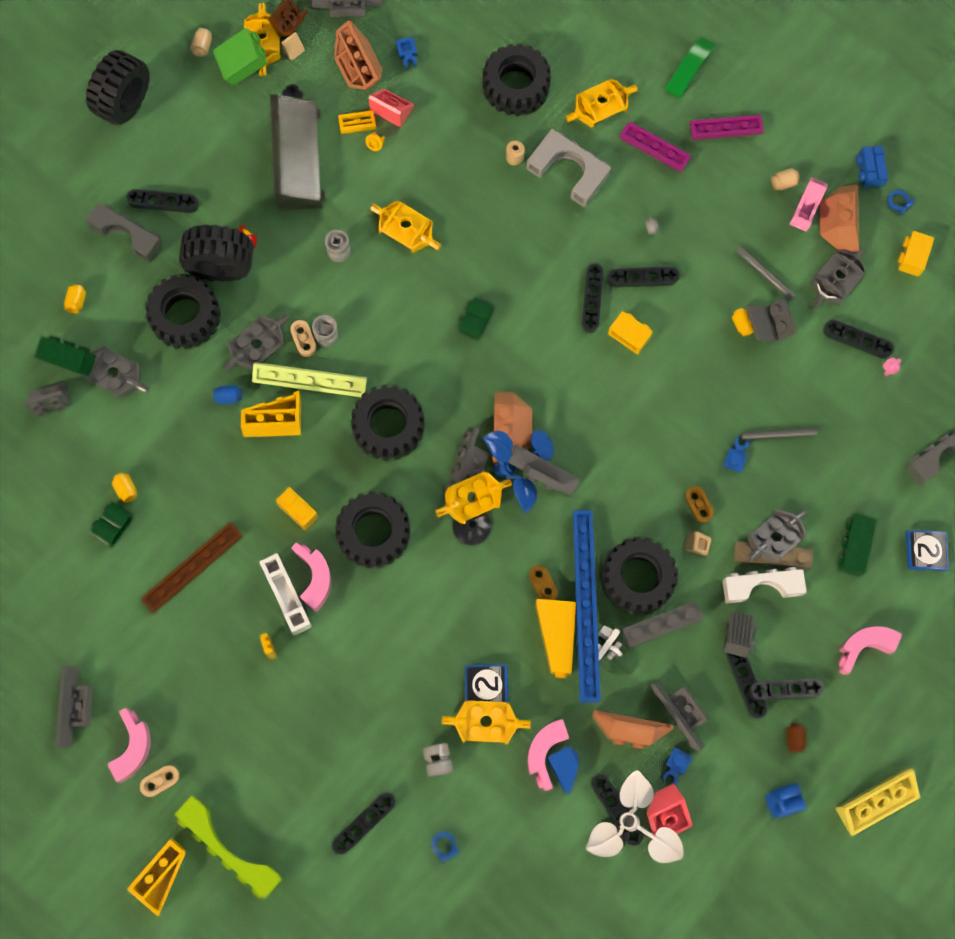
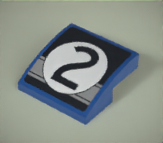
(927, 550)
(486, 683)

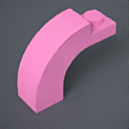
(808, 204)
(320, 585)
(876, 637)
(545, 739)
(137, 751)

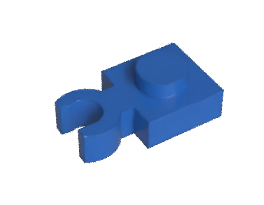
(407, 51)
(735, 457)
(678, 763)

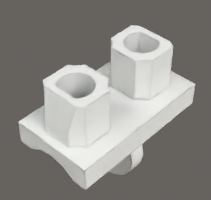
(609, 636)

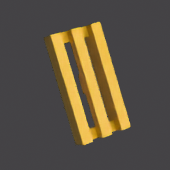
(357, 125)
(268, 646)

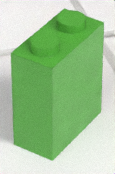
(240, 56)

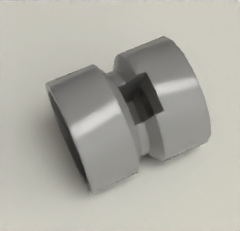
(337, 245)
(325, 330)
(440, 767)

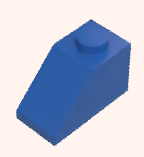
(565, 767)

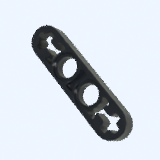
(162, 202)
(643, 278)
(592, 298)
(857, 342)
(743, 682)
(785, 686)
(614, 811)
(365, 825)

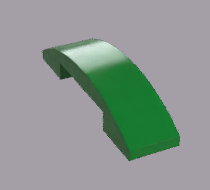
(689, 67)

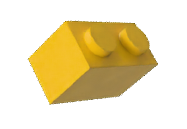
(915, 253)
(630, 332)
(297, 508)

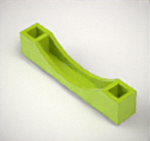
(197, 818)

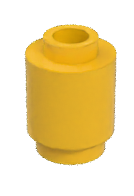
(74, 298)
(742, 322)
(124, 487)

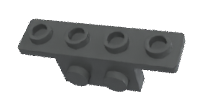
(345, 8)
(469, 459)
(543, 471)
(73, 706)
(684, 710)

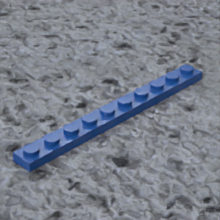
(586, 607)

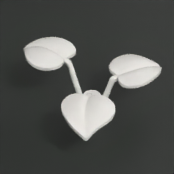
(606, 841)

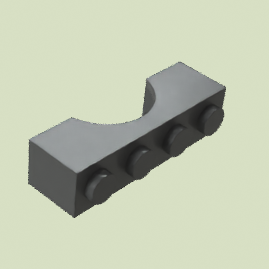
(106, 221)
(927, 465)
(661, 625)

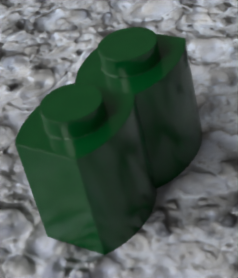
(476, 318)
(111, 524)

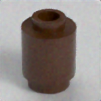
(796, 738)

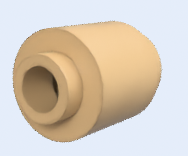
(201, 42)
(515, 153)
(785, 179)

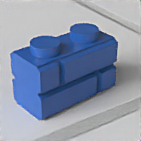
(872, 167)

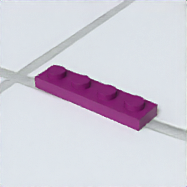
(726, 127)
(655, 146)

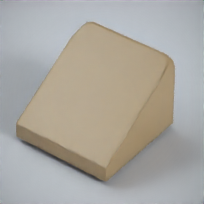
(292, 46)
(697, 543)

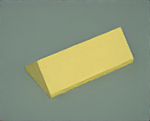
(879, 801)

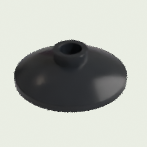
(475, 535)

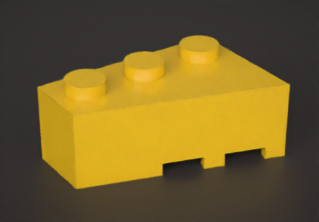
(273, 418)
(157, 877)

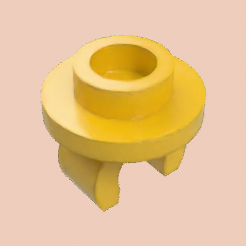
(374, 142)

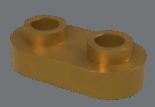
(701, 504)
(542, 583)

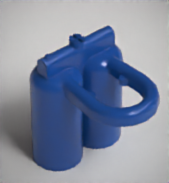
(785, 801)

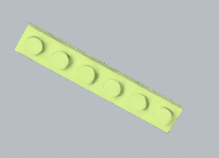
(309, 379)

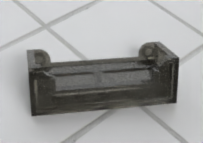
(295, 153)

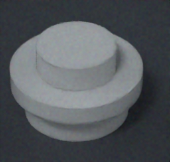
(652, 226)

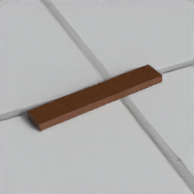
(192, 567)

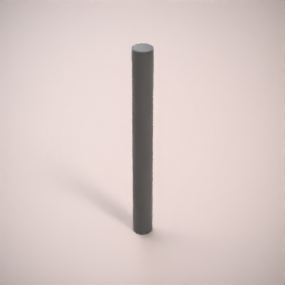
(765, 273)
(778, 433)

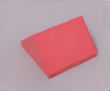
(390, 106)

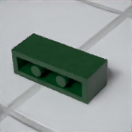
(65, 355)
(856, 544)

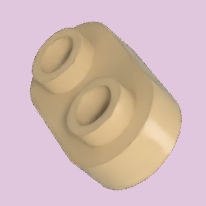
(303, 339)
(160, 780)

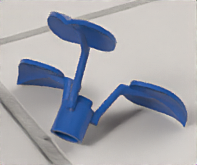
(501, 446)

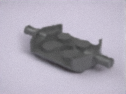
(829, 286)
(263, 330)
(127, 378)
(781, 525)

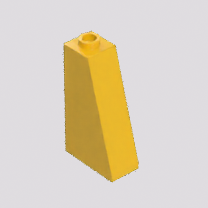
(557, 631)

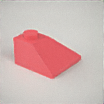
(669, 811)

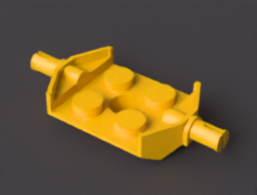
(271, 43)
(592, 111)
(414, 237)
(486, 493)
(501, 728)

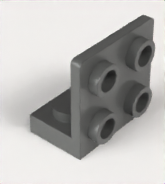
(772, 322)
(48, 400)

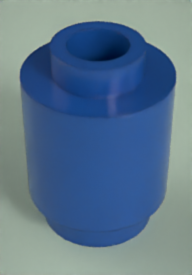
(227, 394)

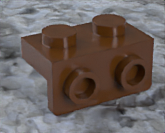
(286, 18)

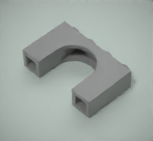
(558, 147)

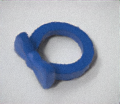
(899, 208)
(444, 857)

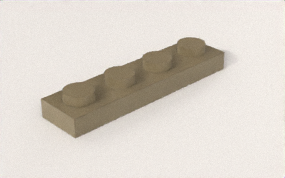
(797, 557)

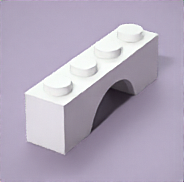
(788, 582)
(285, 594)

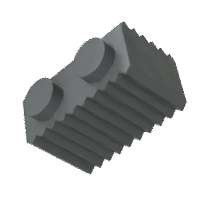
(739, 634)

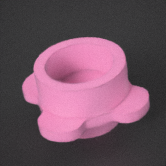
(892, 366)

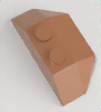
(356, 58)
(841, 218)
(514, 418)
(630, 730)

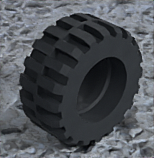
(516, 59)
(117, 87)
(216, 253)
(175, 290)
(382, 399)
(366, 505)
(653, 554)

